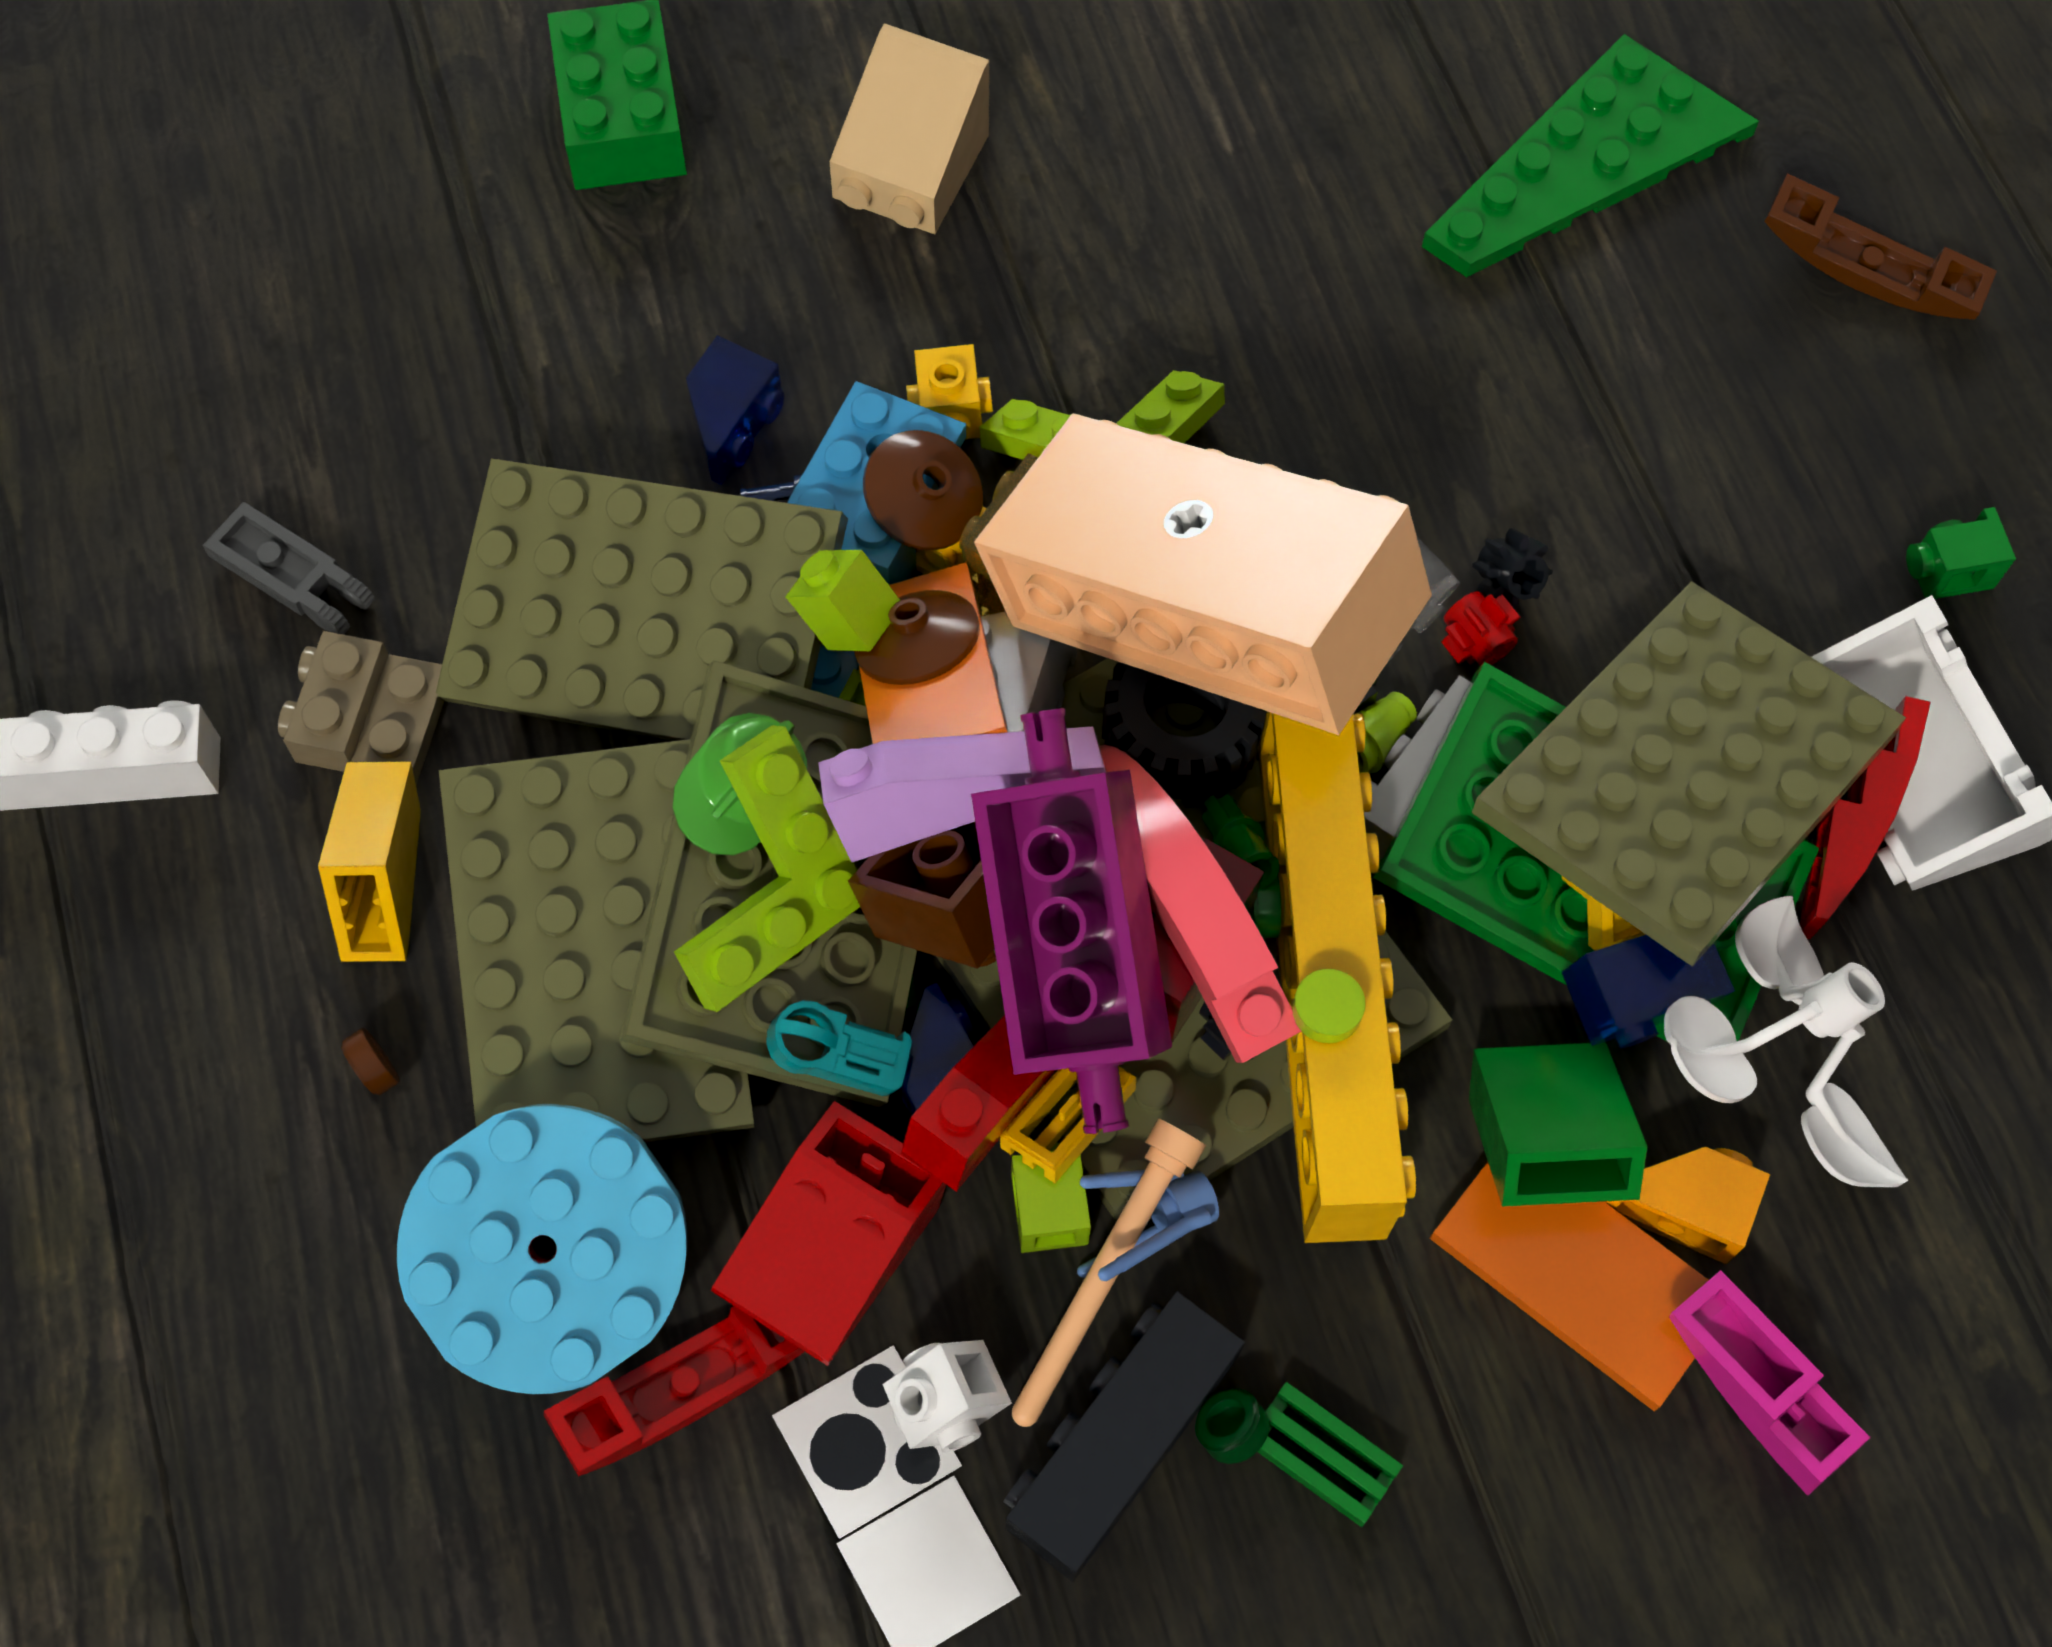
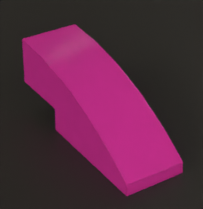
(1767, 1382)

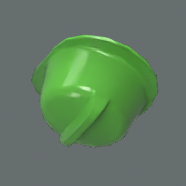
(704, 796)

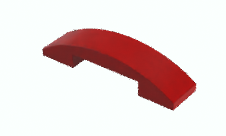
(667, 1392)

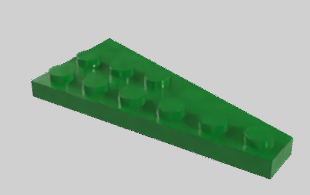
(1592, 148)

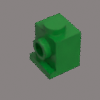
(1961, 556)

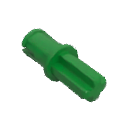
(1240, 835)

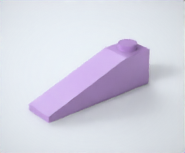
(925, 785)

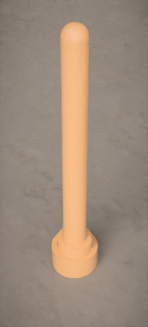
(1169, 1155)

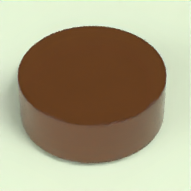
(369, 1062)

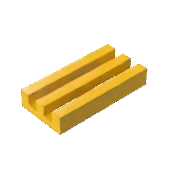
(1038, 1151)

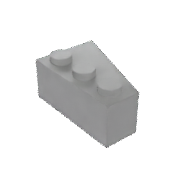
(1026, 668)

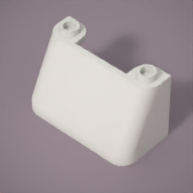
(1969, 788)

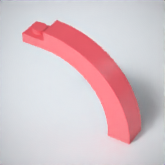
(1207, 921)

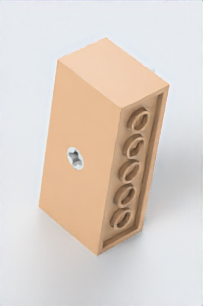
(1208, 569)

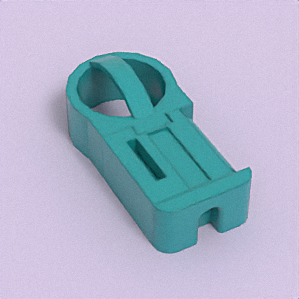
(852, 1052)

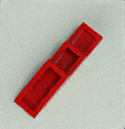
(1856, 827)

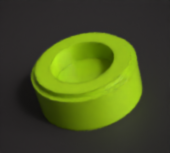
(1328, 1005)

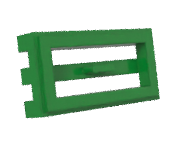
(1343, 1435)

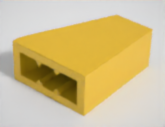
(372, 861)

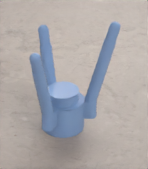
(1184, 1207)

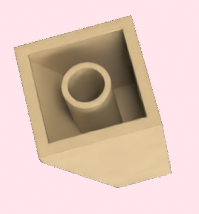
(912, 129)

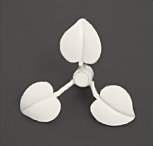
(1829, 1005)

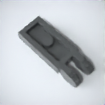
(285, 567)

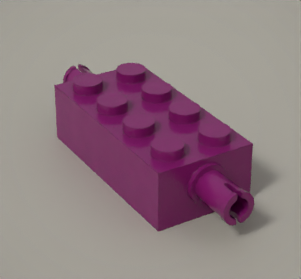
(1072, 922)

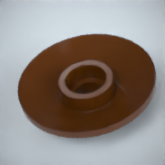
(905, 504)
(924, 640)

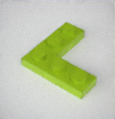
(1172, 409)
(810, 866)

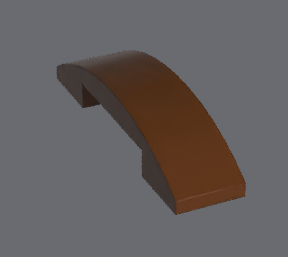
(1872, 262)

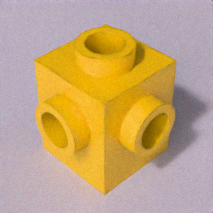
(950, 385)

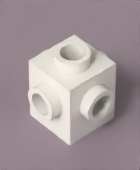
(946, 1394)

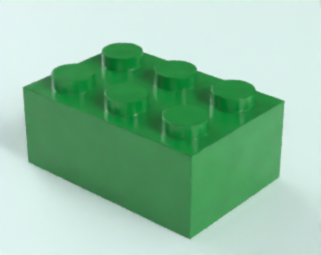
(616, 94)

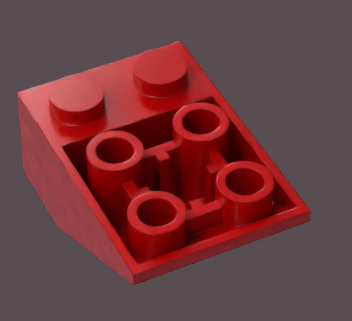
(830, 1233)

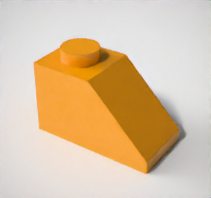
(1700, 1201)

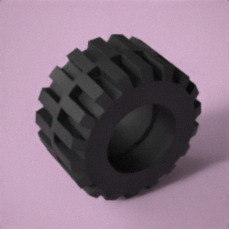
(1178, 763)

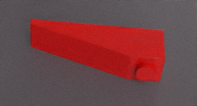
(970, 1109)

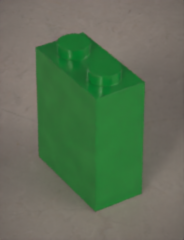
(1556, 1124)

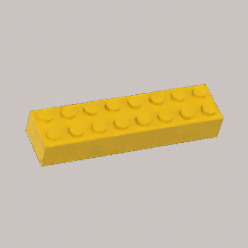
(1340, 1091)

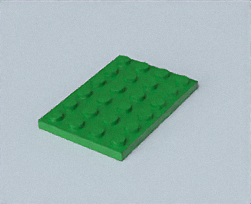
(1493, 885)

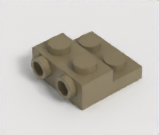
(361, 705)

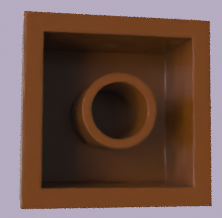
(930, 897)

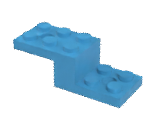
(836, 483)

